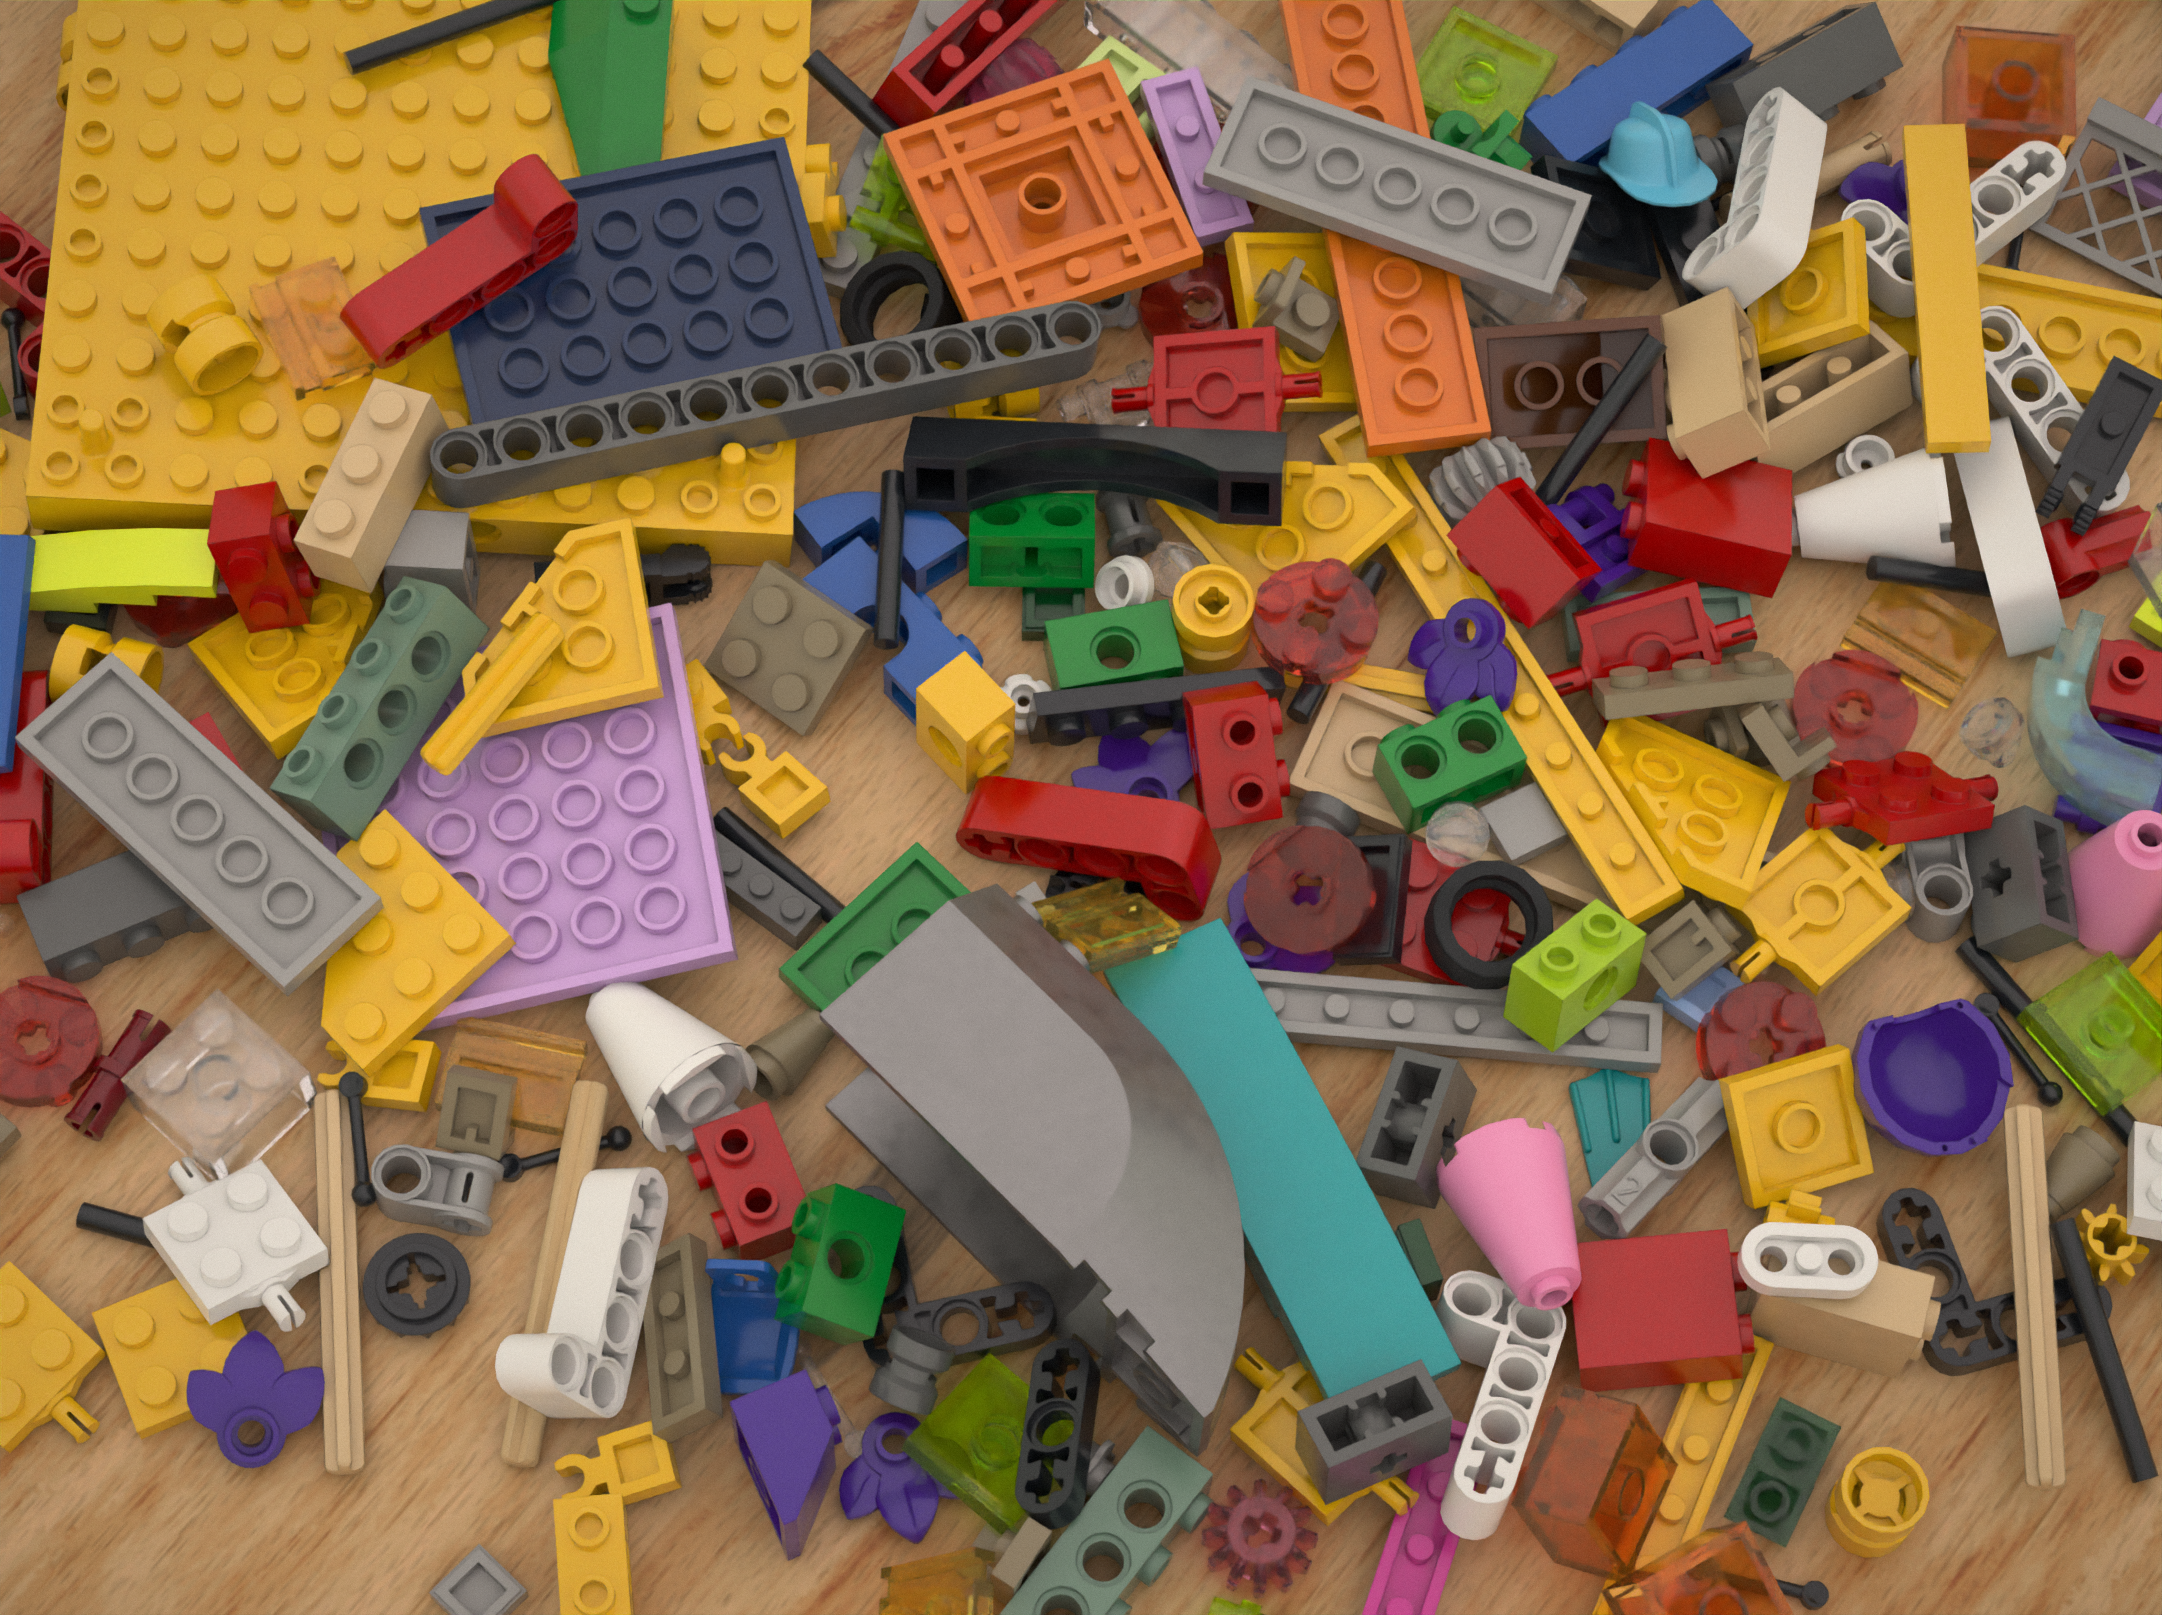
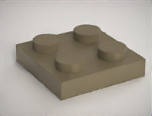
(788, 647)

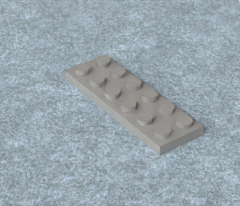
(1397, 190)
(199, 823)

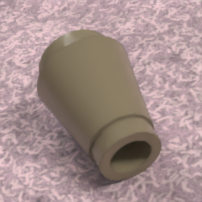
(788, 1054)
(2077, 1169)

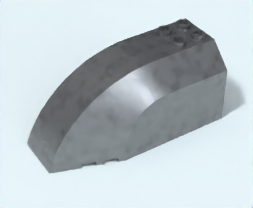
(1053, 1145)

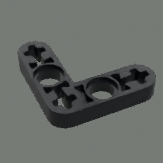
(1958, 1306)
(932, 1315)

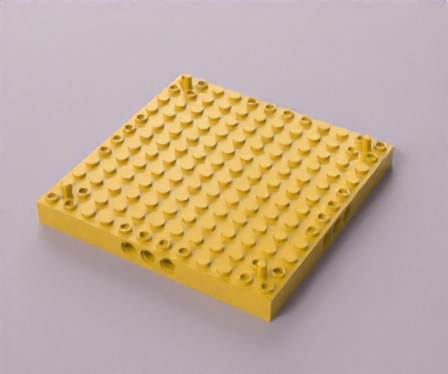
(250, 151)

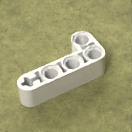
(2032, 164)
(1768, 204)
(2032, 419)
(2011, 543)
(599, 1301)
(1519, 1352)

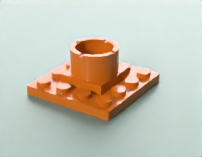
(1043, 196)

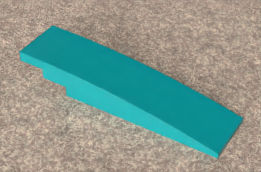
(1303, 1201)

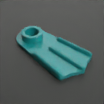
(1609, 1117)

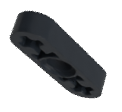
(1071, 1458)

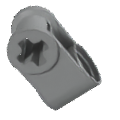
(1941, 872)
(442, 1188)

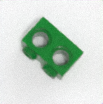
(1034, 542)
(1454, 770)

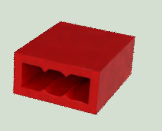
(1712, 529)
(1660, 1311)

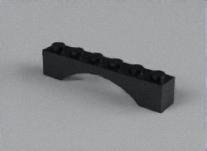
(987, 461)

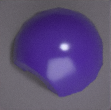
(1932, 1078)

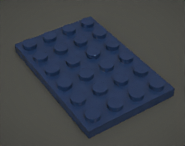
(668, 282)

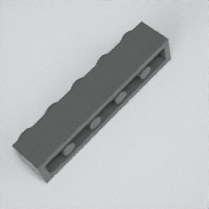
(767, 896)

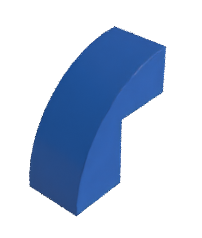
(931, 545)

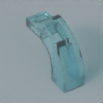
(2071, 748)

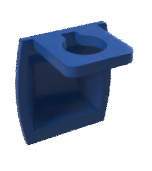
(749, 1342)

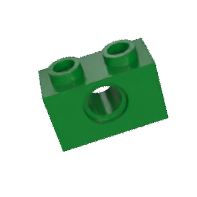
(1136, 633)
(865, 1239)

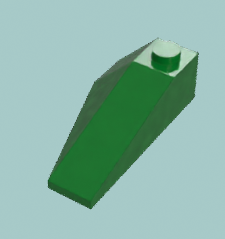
(613, 78)

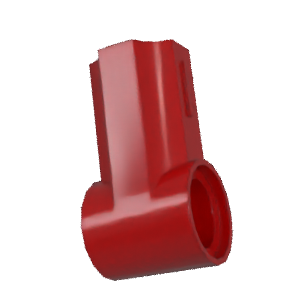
(2104, 549)

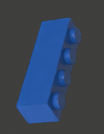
(1660, 69)

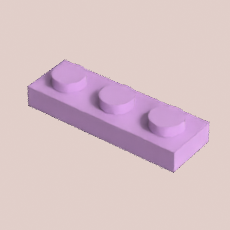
(1186, 137)

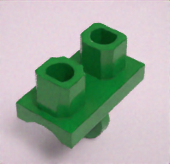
(1464, 132)

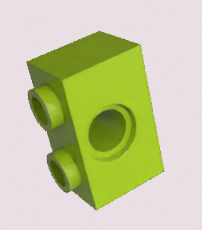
(1574, 975)

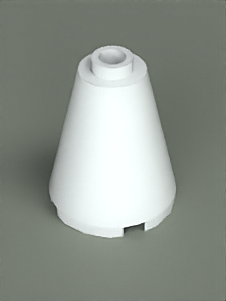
(1880, 511)
(667, 1062)

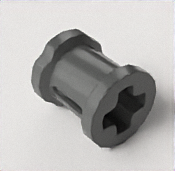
(1128, 524)

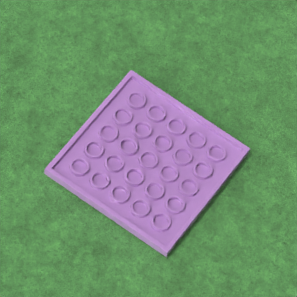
(579, 844)

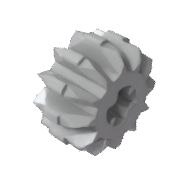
(1473, 473)

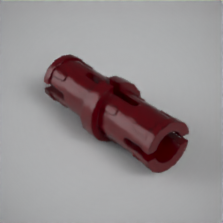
(106, 1090)

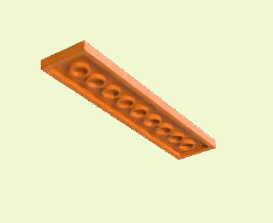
(1397, 315)

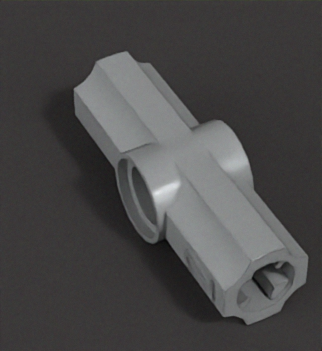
(1639, 1178)

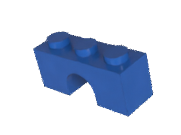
(929, 645)

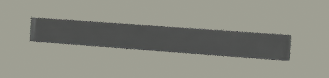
(743, 421)

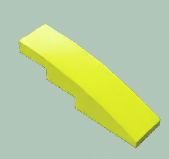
(120, 568)

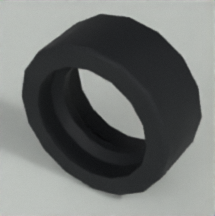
(883, 277)
(1500, 877)

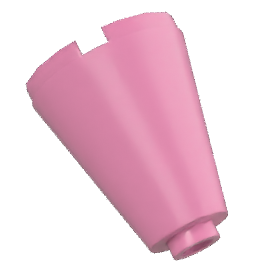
(2119, 886)
(1518, 1208)

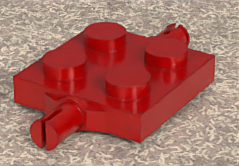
(1218, 382)
(1650, 633)
(1901, 799)
(1477, 921)

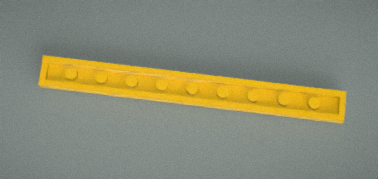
(1555, 747)

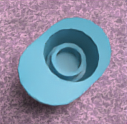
(1657, 159)

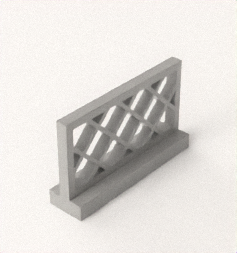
(2130, 138)

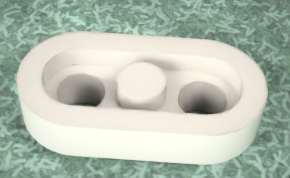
(1805, 1257)

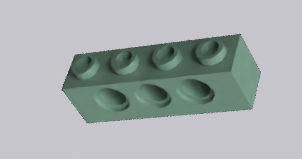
(379, 708)
(1148, 1473)

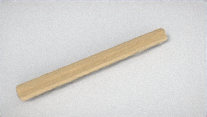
(576, 1159)
(339, 1287)
(2034, 1298)

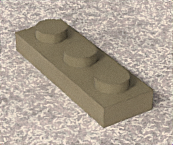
(1692, 686)
(681, 1341)

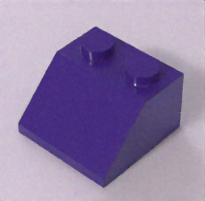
(789, 1451)

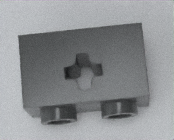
(2021, 885)
(1415, 1126)
(1373, 1431)

